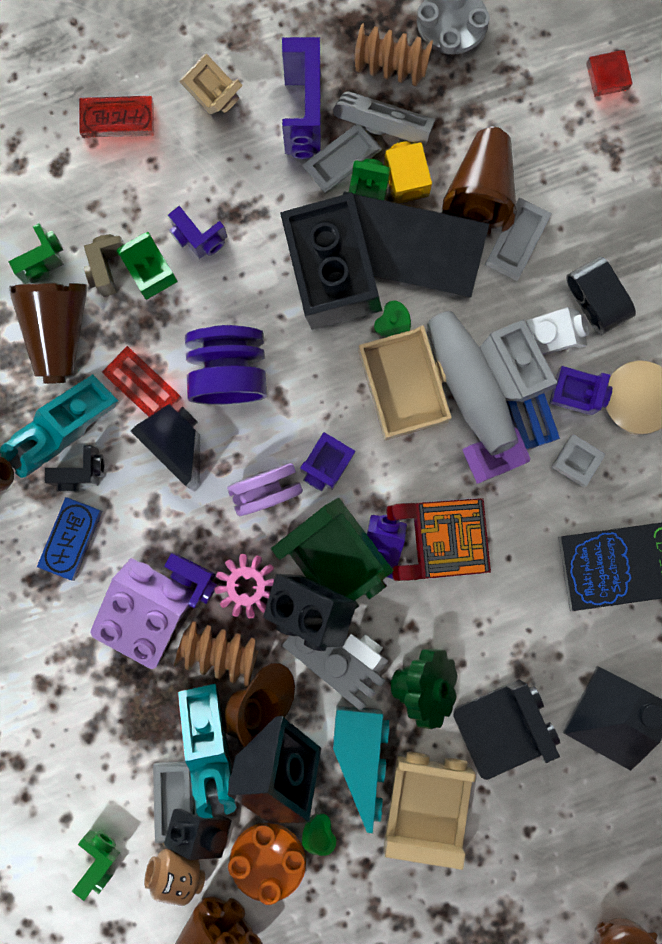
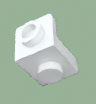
(559, 330)
(367, 652)

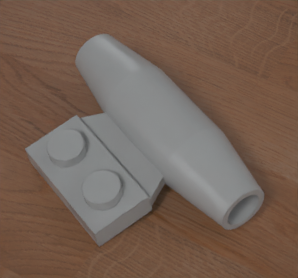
(485, 377)

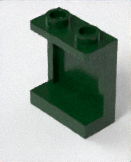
(336, 553)

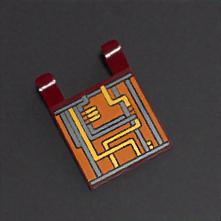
(448, 538)

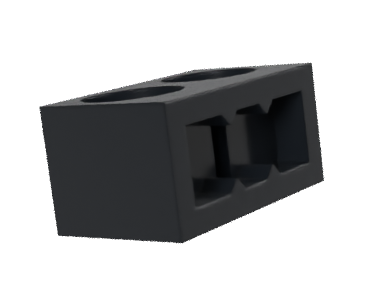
(309, 611)

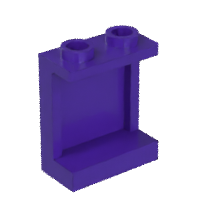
(303, 67)

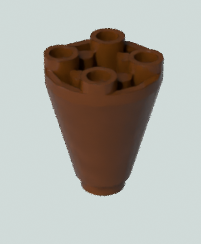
(218, 923)

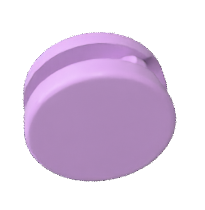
(263, 490)

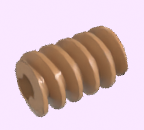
(391, 55)
(217, 653)

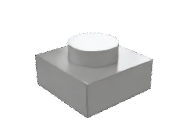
(578, 460)

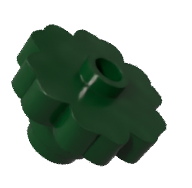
(427, 688)

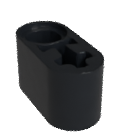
(601, 295)

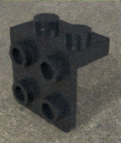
(506, 729)

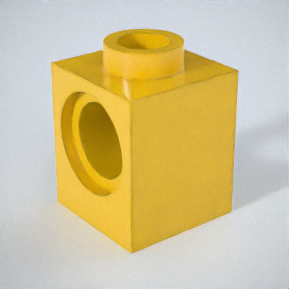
(408, 173)

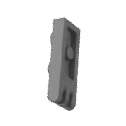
(384, 118)
(337, 669)

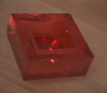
(609, 73)

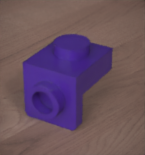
(188, 234)
(581, 391)
(326, 462)
(387, 537)

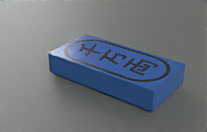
(69, 539)

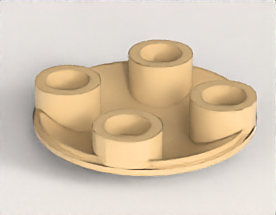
(636, 397)

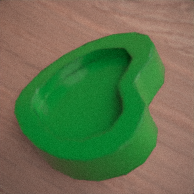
(393, 321)
(318, 836)

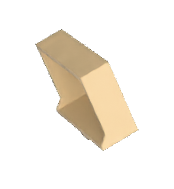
(405, 383)

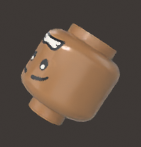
(173, 878)

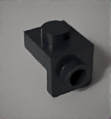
(70, 479)
(197, 836)

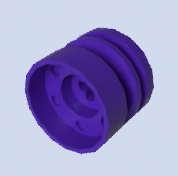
(225, 359)

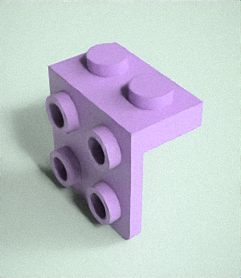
(140, 613)

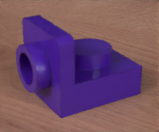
(188, 572)

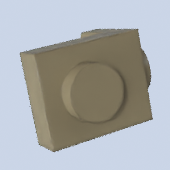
(98, 271)

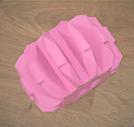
(248, 573)

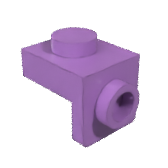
(486, 466)

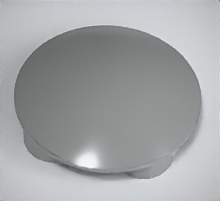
(452, 24)

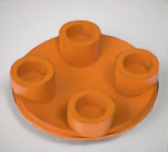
(267, 862)

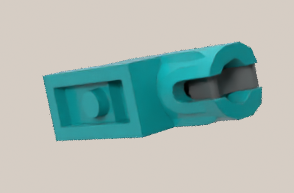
(57, 425)
(206, 750)

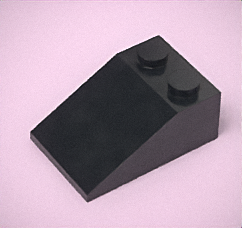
(331, 261)

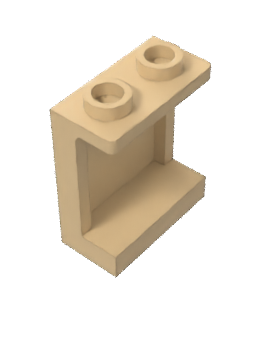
(428, 810)

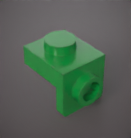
(369, 178)
(38, 262)
(146, 265)
(97, 876)

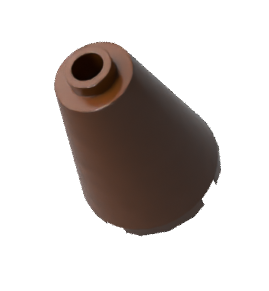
(485, 182)
(50, 326)

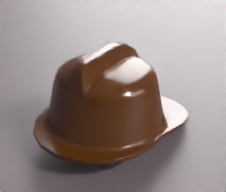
(257, 705)

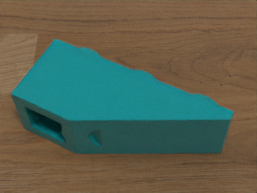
(358, 752)

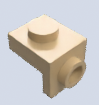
(211, 86)

